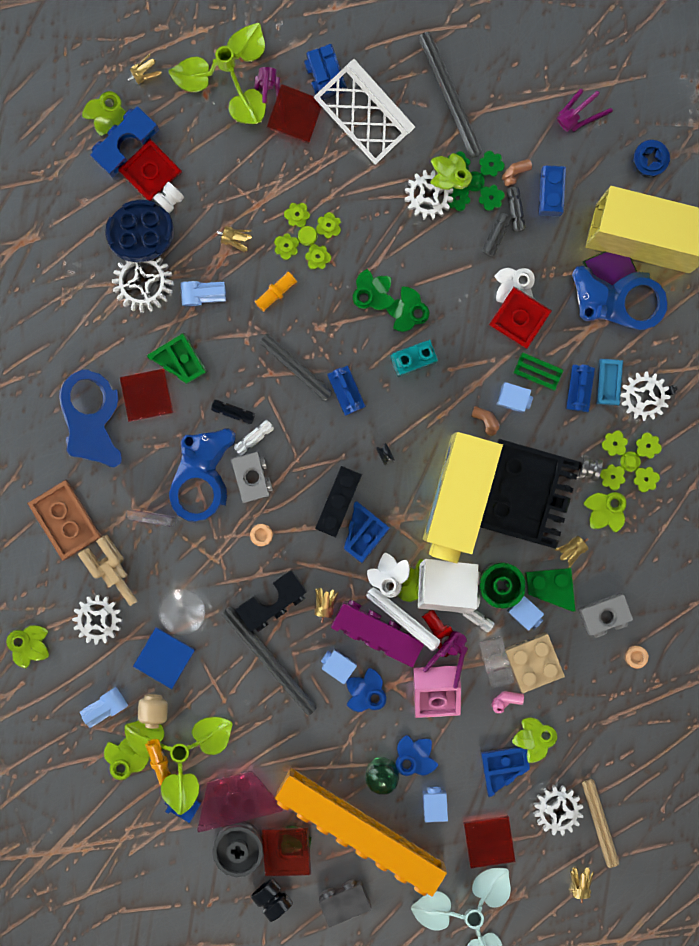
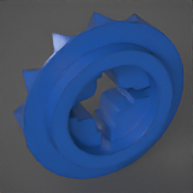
(661, 155)

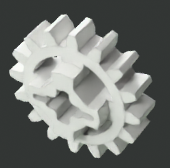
(420, 201)
(641, 405)
(105, 627)
(560, 800)

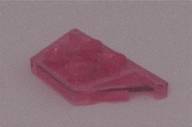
(235, 800)

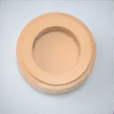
(261, 534)
(636, 656)

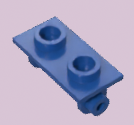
(580, 388)
(346, 390)

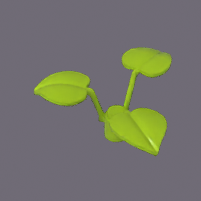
(194, 72)
(181, 790)

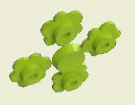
(307, 235)
(630, 461)

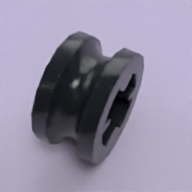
(385, 454)

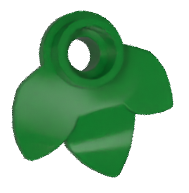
(375, 289)
(404, 309)

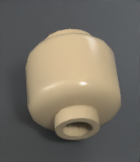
(152, 710)

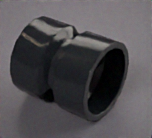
(271, 899)

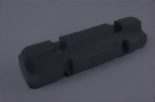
(233, 411)

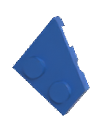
(364, 533)
(503, 767)

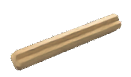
(600, 823)

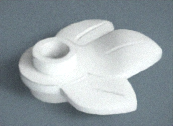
(509, 278)
(387, 572)

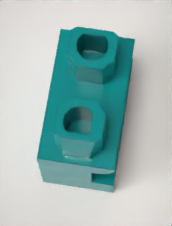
(414, 358)

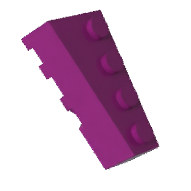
(377, 633)

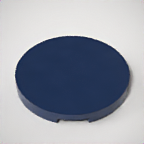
(139, 231)

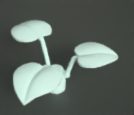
(490, 886)

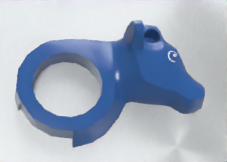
(607, 301)
(86, 431)
(199, 460)

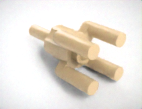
(109, 567)

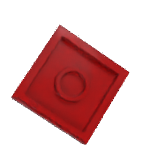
(150, 170)
(520, 317)

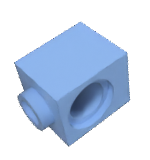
(514, 397)
(526, 614)
(338, 665)
(435, 805)

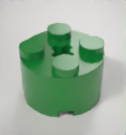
(514, 585)

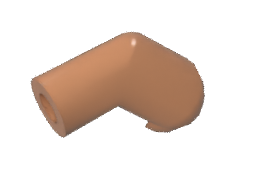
(513, 170)
(489, 419)

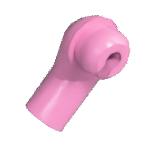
(504, 699)

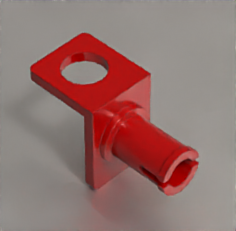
(437, 627)

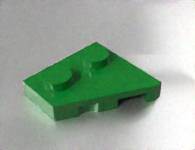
(179, 358)
(552, 586)

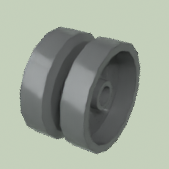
(236, 862)

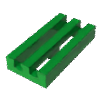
(559, 371)

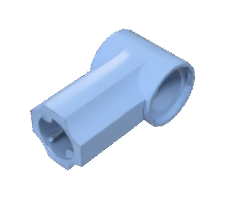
(195, 293)
(107, 705)

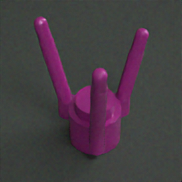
(266, 80)
(569, 119)
(453, 645)

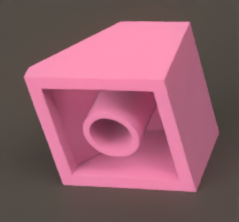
(435, 692)

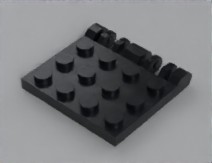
(526, 492)

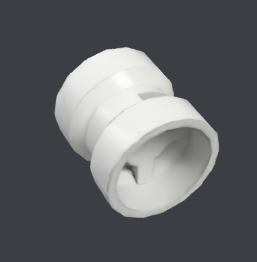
(168, 197)

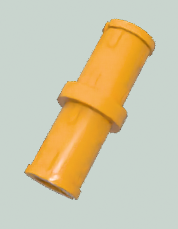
(275, 291)
(158, 760)

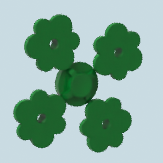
(478, 182)

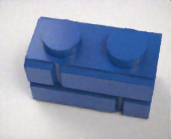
(324, 67)
(552, 191)

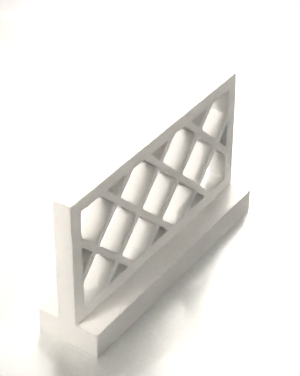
(378, 97)

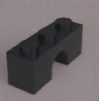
(338, 501)
(256, 614)

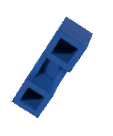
(136, 126)

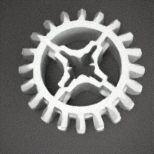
(132, 284)

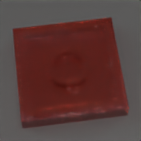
(294, 114)
(146, 395)
(489, 841)
(286, 851)

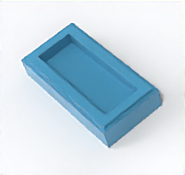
(609, 382)

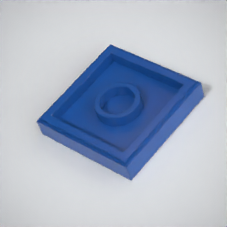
(164, 658)

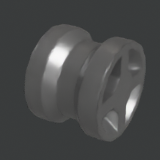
(590, 468)

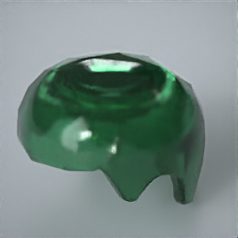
(382, 776)

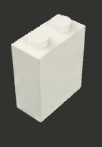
(448, 586)

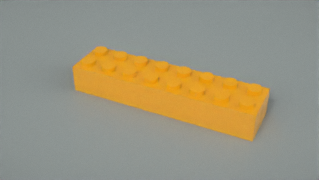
(361, 832)

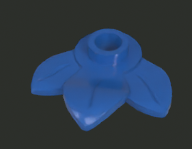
(363, 689)
(417, 754)

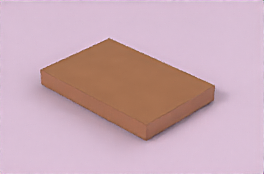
(64, 520)

